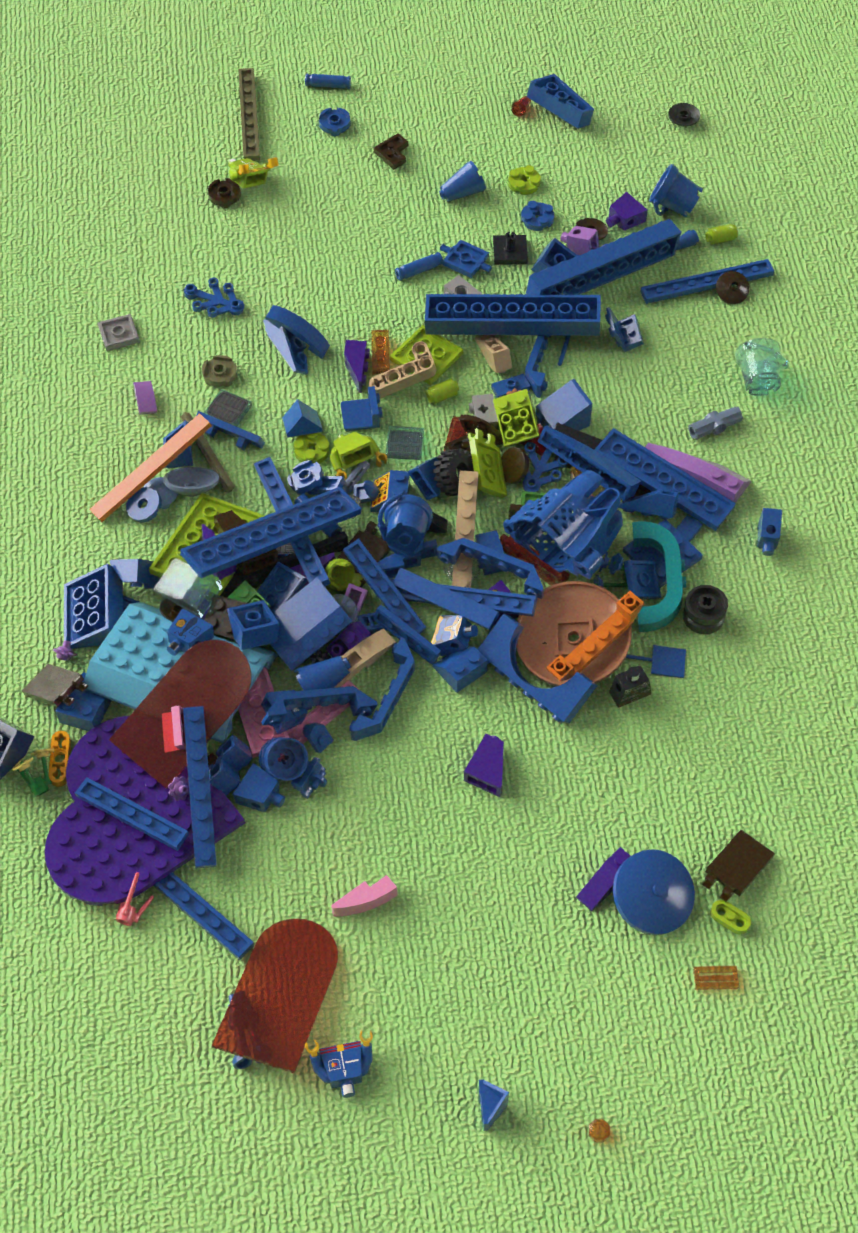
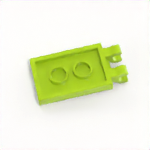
(488, 464)

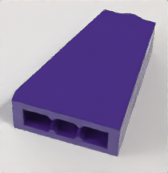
(486, 766)

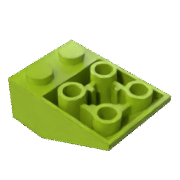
(516, 417)

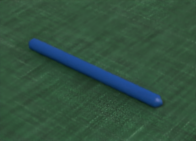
(564, 350)

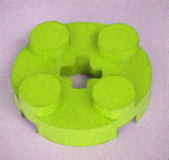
(517, 177)
(317, 440)

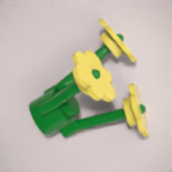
(37, 785)

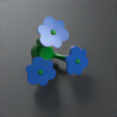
(614, 565)

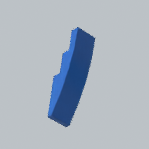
(393, 563)

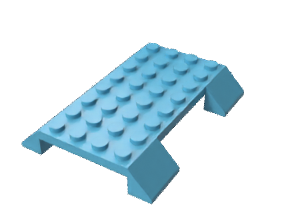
(137, 658)

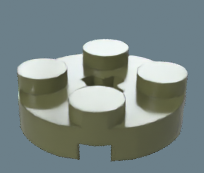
(223, 378)

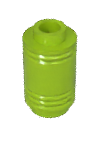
(721, 234)
(442, 391)

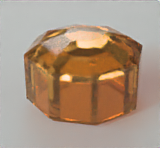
(599, 1130)

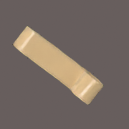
(401, 372)

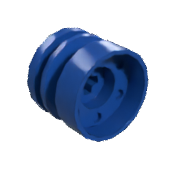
(294, 760)

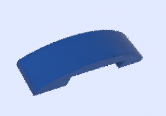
(299, 327)

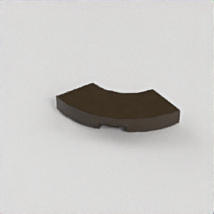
(471, 422)

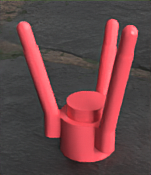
(126, 913)

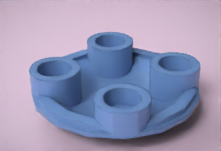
(166, 494)

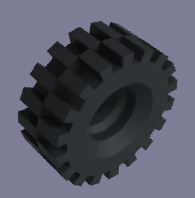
(446, 469)

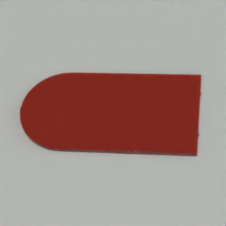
(207, 676)
(279, 994)

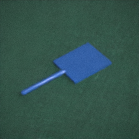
(665, 661)

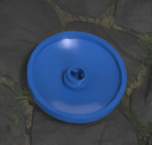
(653, 892)

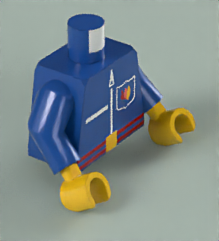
(343, 1063)

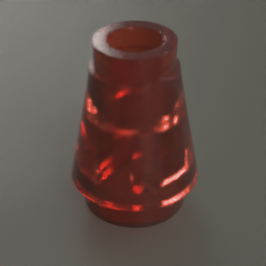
(520, 106)

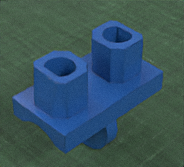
(311, 779)

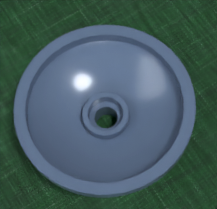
(191, 480)

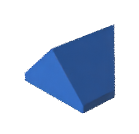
(492, 1102)

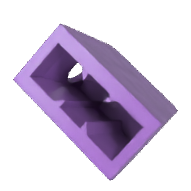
(581, 239)

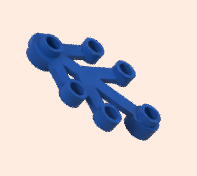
(233, 306)
(541, 467)

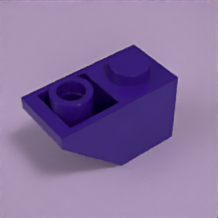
(348, 639)

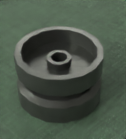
(705, 609)

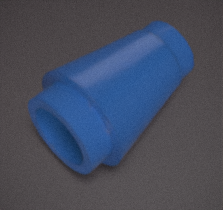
(688, 239)

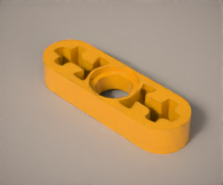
(53, 766)

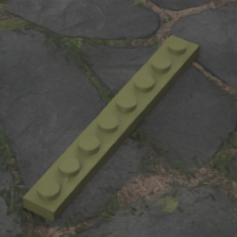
(249, 114)

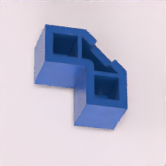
(231, 758)

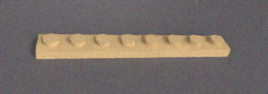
(465, 525)

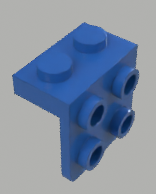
(625, 331)
(362, 413)

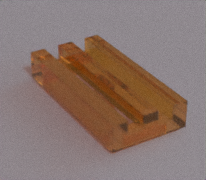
(716, 985)

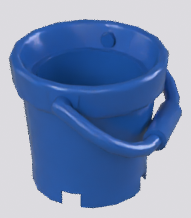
(675, 192)
(406, 522)

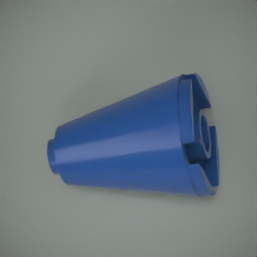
(463, 183)
(323, 674)

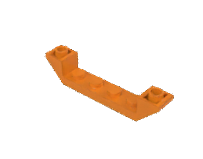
(599, 640)

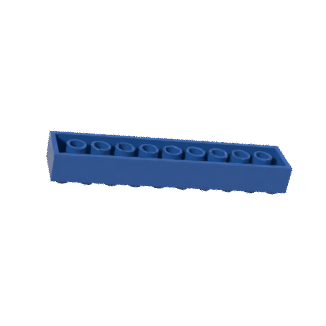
(607, 262)
(512, 314)

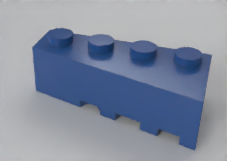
(560, 100)

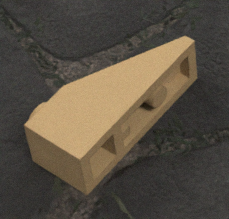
(495, 353)

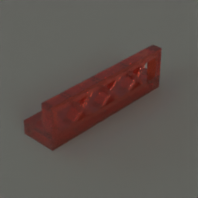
(543, 570)

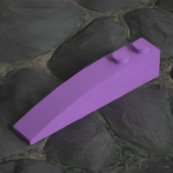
(710, 473)

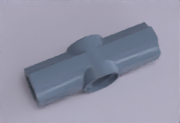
(715, 422)

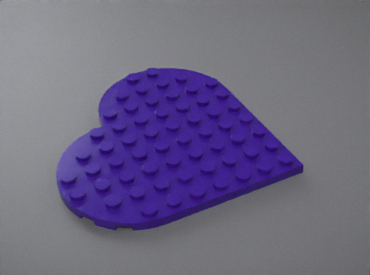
(97, 854)

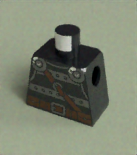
(630, 686)

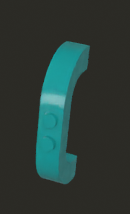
(656, 536)

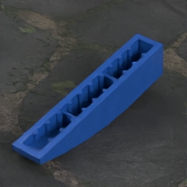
(586, 459)

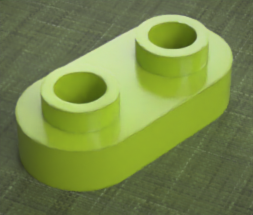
(731, 917)

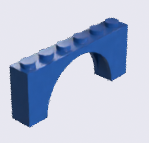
(562, 700)

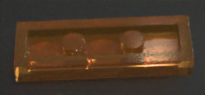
(380, 351)

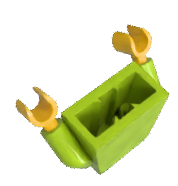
(250, 173)
(352, 450)

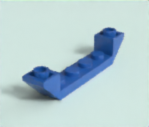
(535, 378)
(451, 551)
(358, 701)
(366, 727)

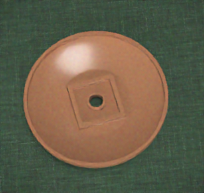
(566, 611)

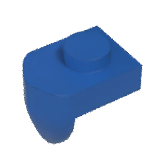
(366, 491)
(317, 736)

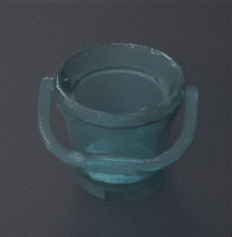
(761, 365)

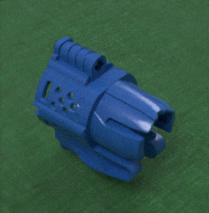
(579, 535)

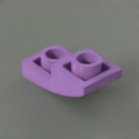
(145, 397)

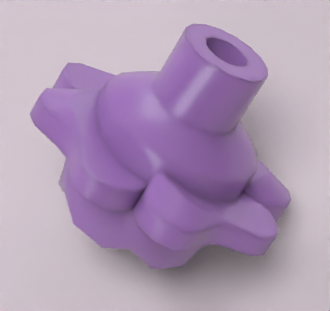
(64, 652)
(179, 788)

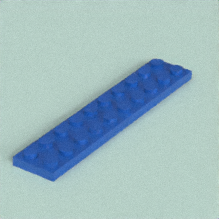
(270, 532)

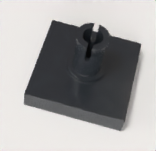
(510, 249)

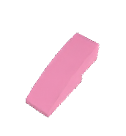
(365, 897)

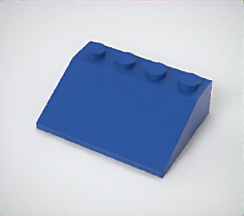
(92, 607)
(308, 623)

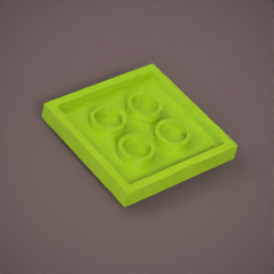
(442, 351)

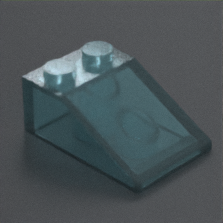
(186, 588)

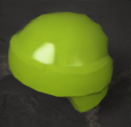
(341, 573)

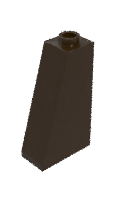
(230, 520)

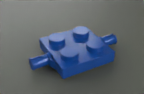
(465, 258)

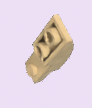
(367, 653)

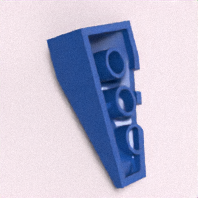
(289, 346)

